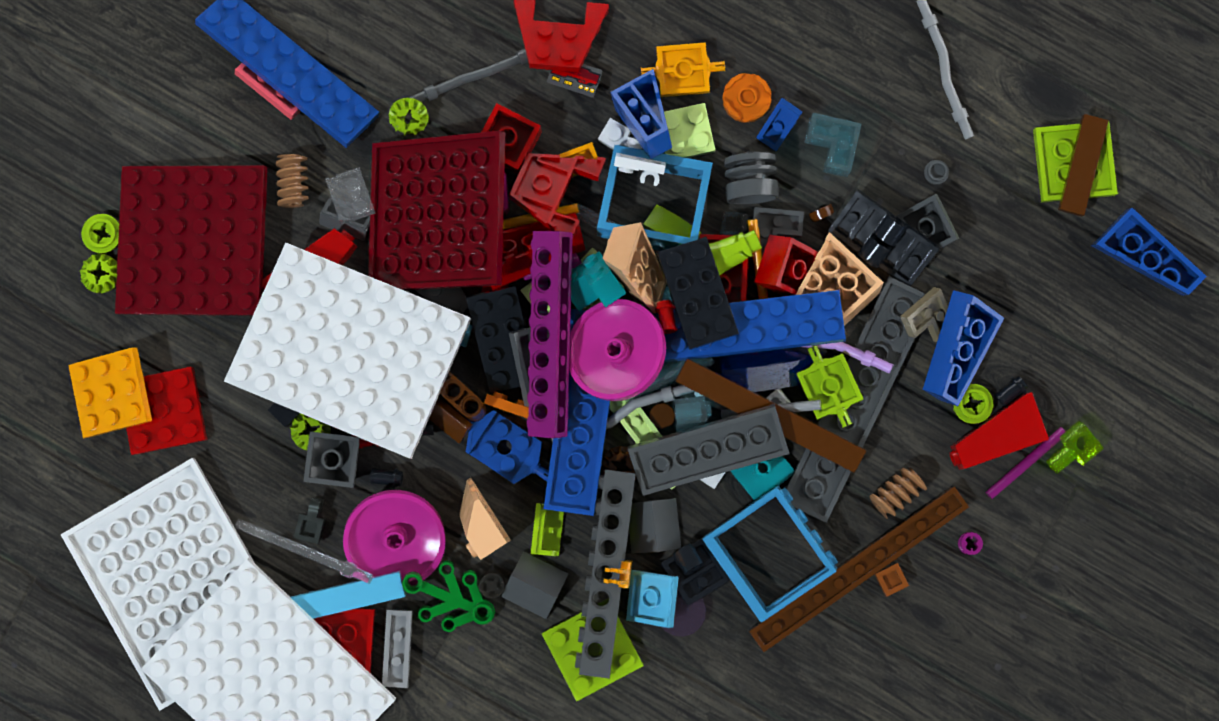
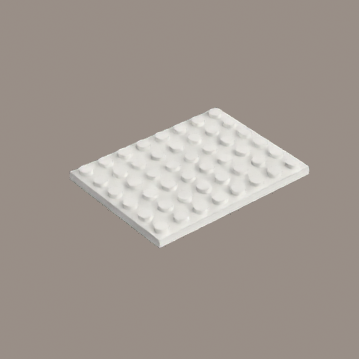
(348, 350)
(157, 560)
(262, 659)

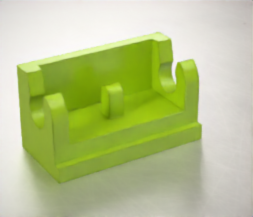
(547, 531)

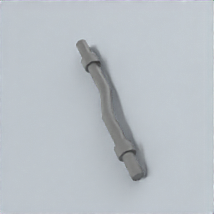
(959, 113)
(666, 394)

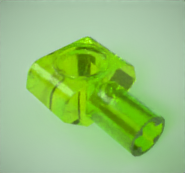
(1070, 451)

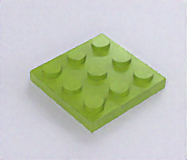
(1053, 156)
(564, 645)

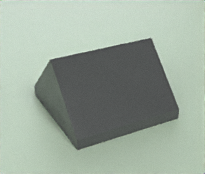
(931, 221)
(331, 459)
(654, 526)
(534, 585)

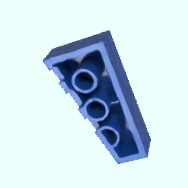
(1144, 249)
(961, 347)

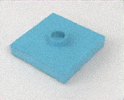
(652, 598)

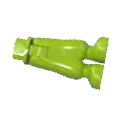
(734, 250)

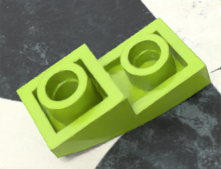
(667, 222)

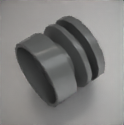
(750, 174)

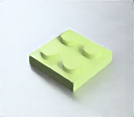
(689, 131)

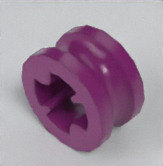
(962, 543)

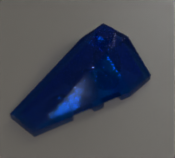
(764, 369)

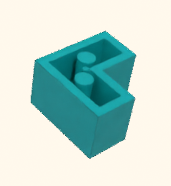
(593, 281)

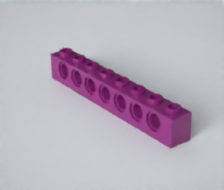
(558, 344)

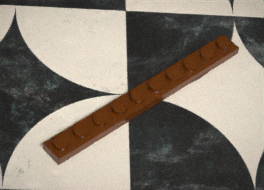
(860, 568)

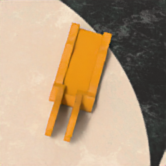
(625, 574)

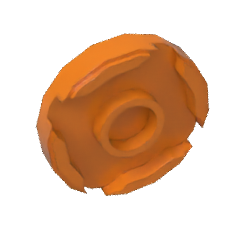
(746, 97)

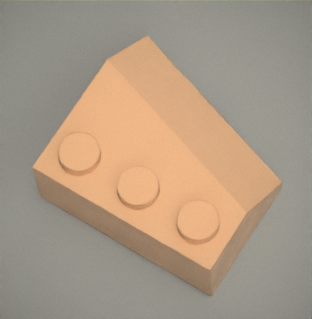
(636, 265)
(841, 270)
(480, 523)

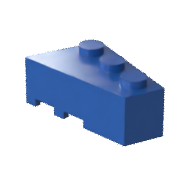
(643, 113)

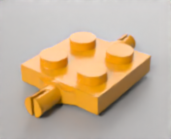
(683, 69)

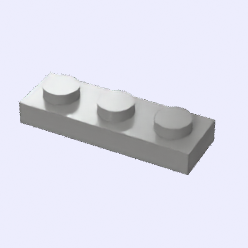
(397, 648)

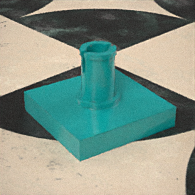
(763, 476)

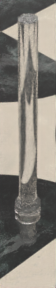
(345, 568)

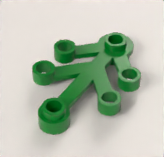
(452, 599)

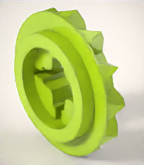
(401, 108)
(96, 223)
(106, 282)
(982, 410)
(299, 426)

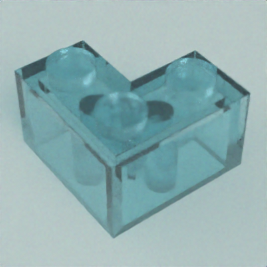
(839, 137)
(690, 412)

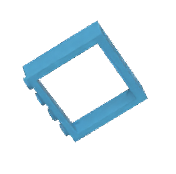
(674, 165)
(738, 578)

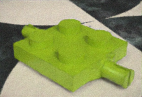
(832, 384)

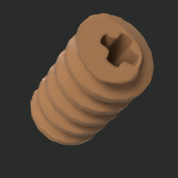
(291, 180)
(897, 492)

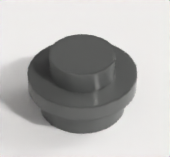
(936, 172)

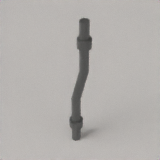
(431, 92)

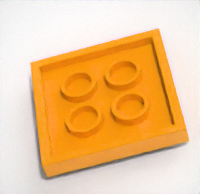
(110, 392)

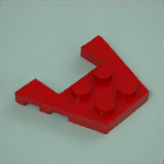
(558, 44)
(544, 183)

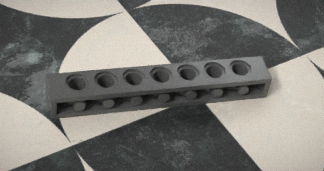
(601, 665)

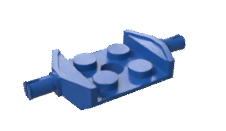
(523, 457)

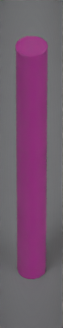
(1023, 465)

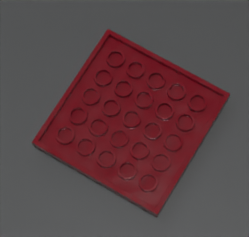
(438, 211)
(191, 240)

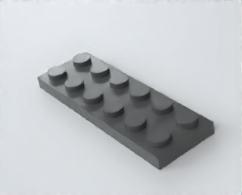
(708, 449)

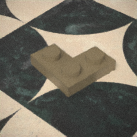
(925, 313)

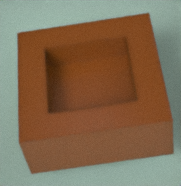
(891, 579)

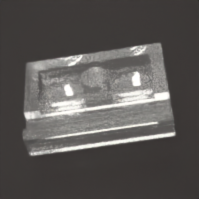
(350, 195)

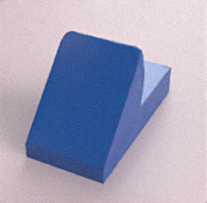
(779, 124)

